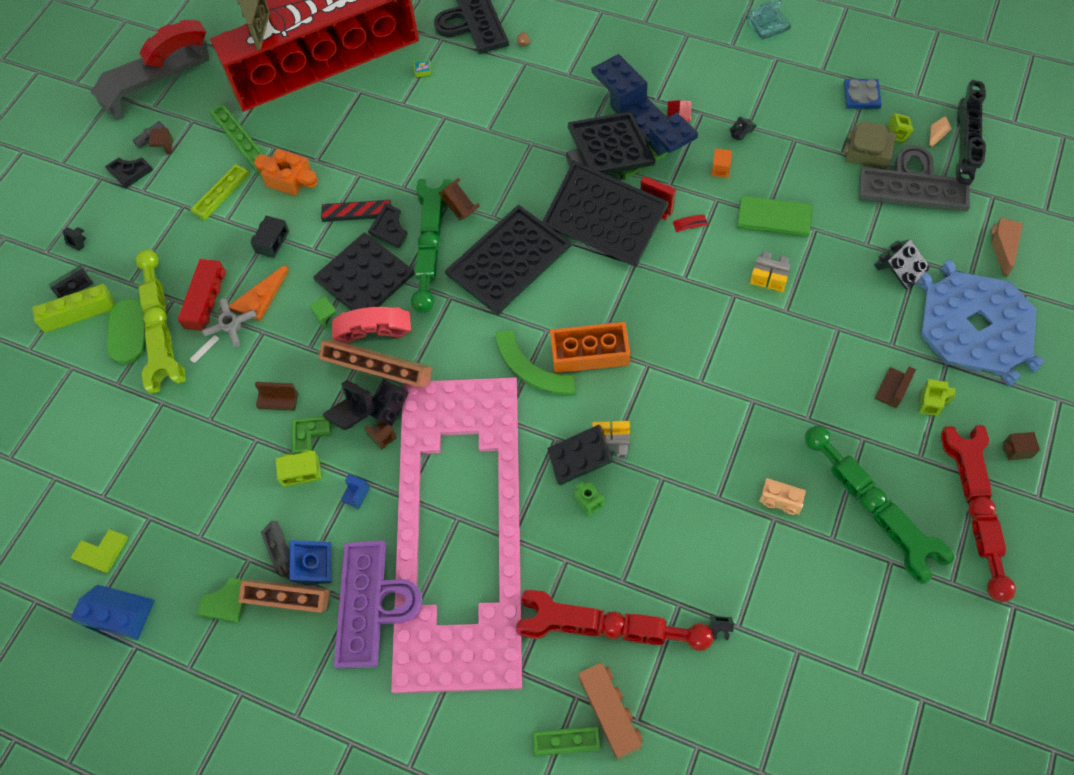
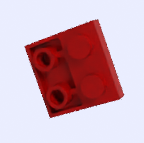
(662, 191)

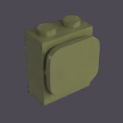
(870, 145)

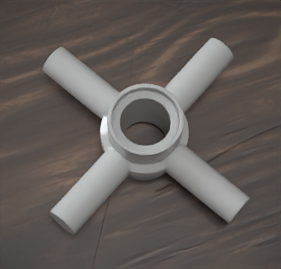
(225, 325)

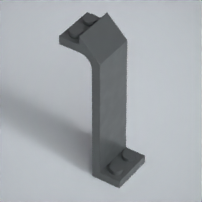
(134, 75)

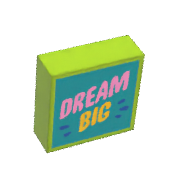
(422, 68)

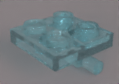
(768, 20)

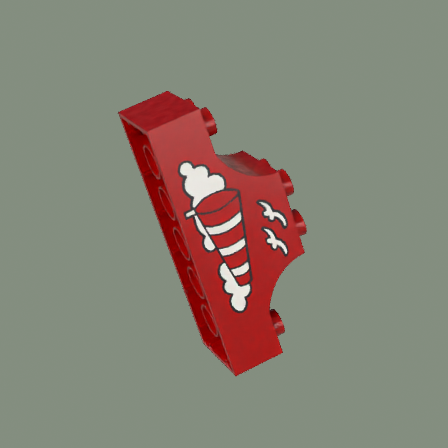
(310, 43)

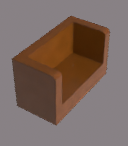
(457, 200)

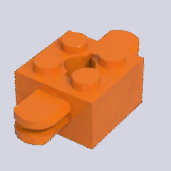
(286, 172)

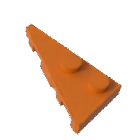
(261, 295)

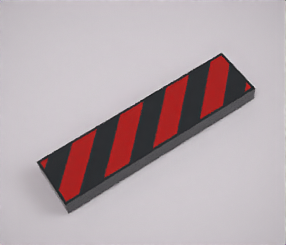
(352, 210)

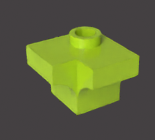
(935, 396)

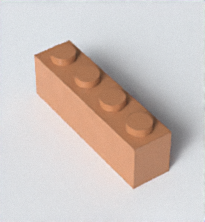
(284, 595)
(610, 711)

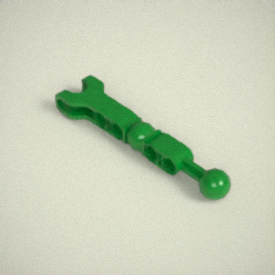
(428, 242)
(886, 513)

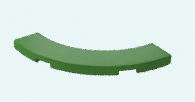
(529, 372)

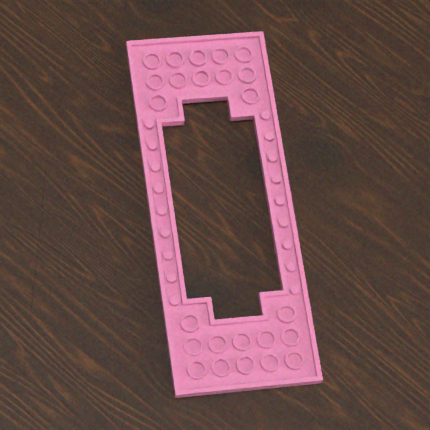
(466, 655)

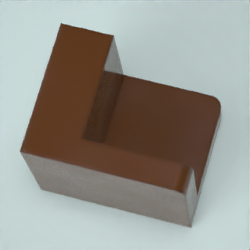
(161, 137)
(381, 434)

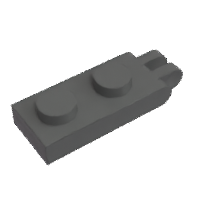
(276, 547)

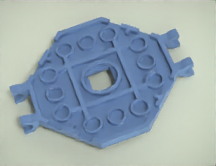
(956, 341)

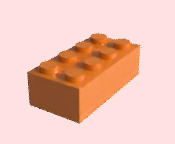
(590, 347)

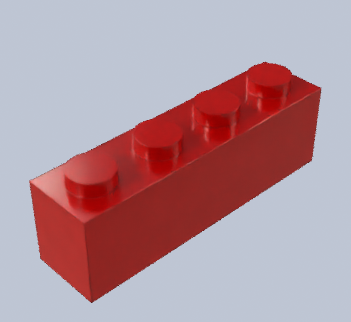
(201, 295)

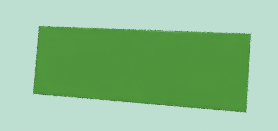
(566, 741)

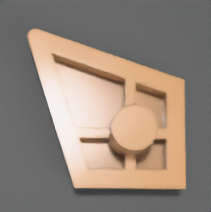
(939, 130)

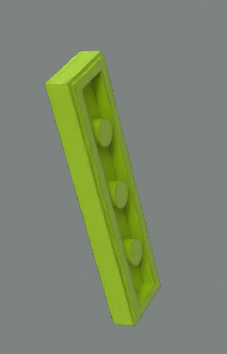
(220, 192)

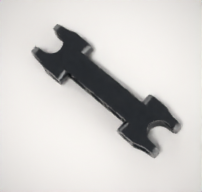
(971, 146)

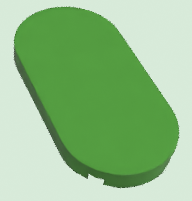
(126, 331)

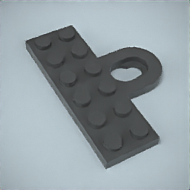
(913, 188)

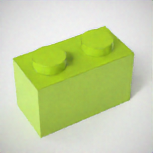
(298, 468)

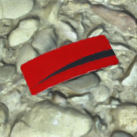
(690, 222)

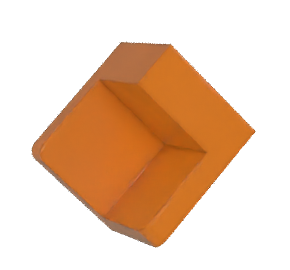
(721, 163)

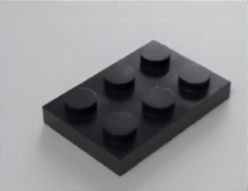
(580, 454)

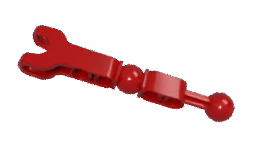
(981, 508)
(613, 625)

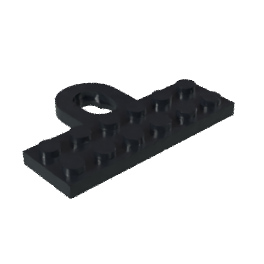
(479, 20)

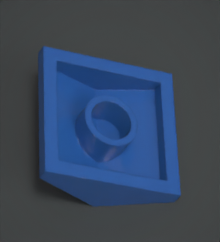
(309, 562)

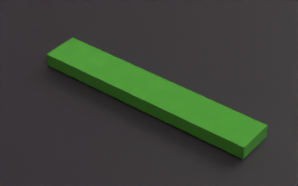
(236, 134)

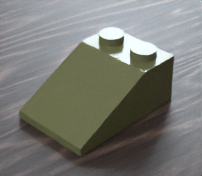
(257, 16)

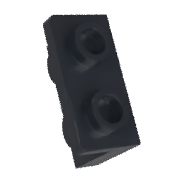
(388, 402)

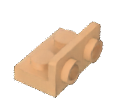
(782, 496)

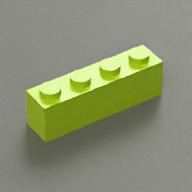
(73, 308)

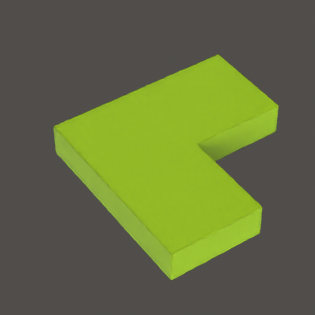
(101, 556)

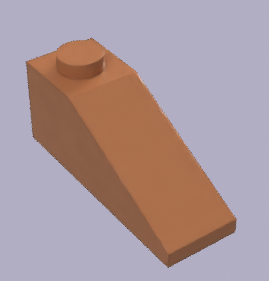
(1005, 243)

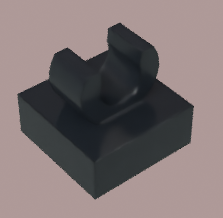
(74, 238)
(723, 624)

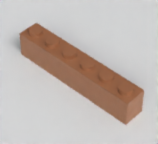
(375, 363)

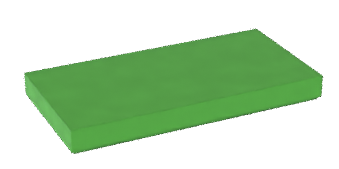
(775, 216)

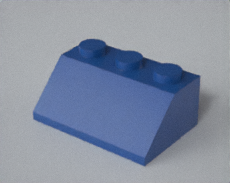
(113, 611)

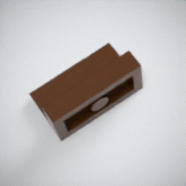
(894, 386)
(276, 396)

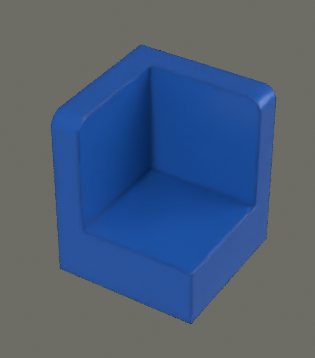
(355, 492)

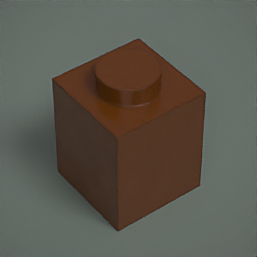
(1021, 446)

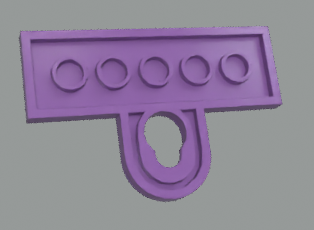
(361, 604)

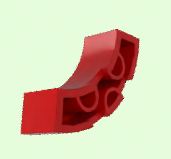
(171, 38)

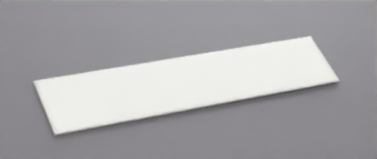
(204, 349)

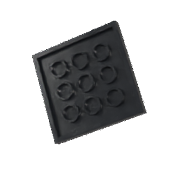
(611, 143)
(364, 274)

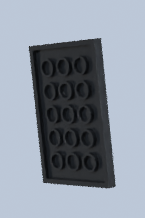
(605, 213)
(507, 259)

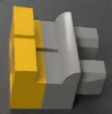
(777, 269)
(620, 437)

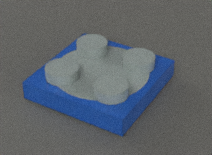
(862, 93)

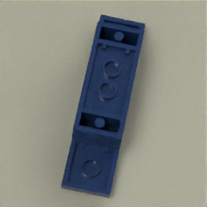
(629, 94)

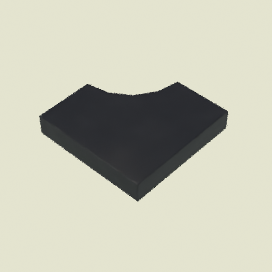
(128, 171)
(387, 226)

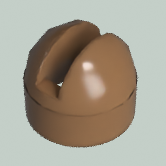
(523, 39)

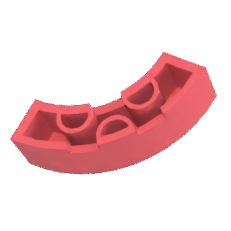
(379, 320)

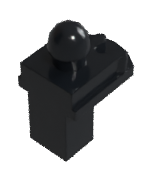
(741, 128)

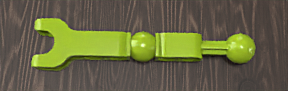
(157, 333)

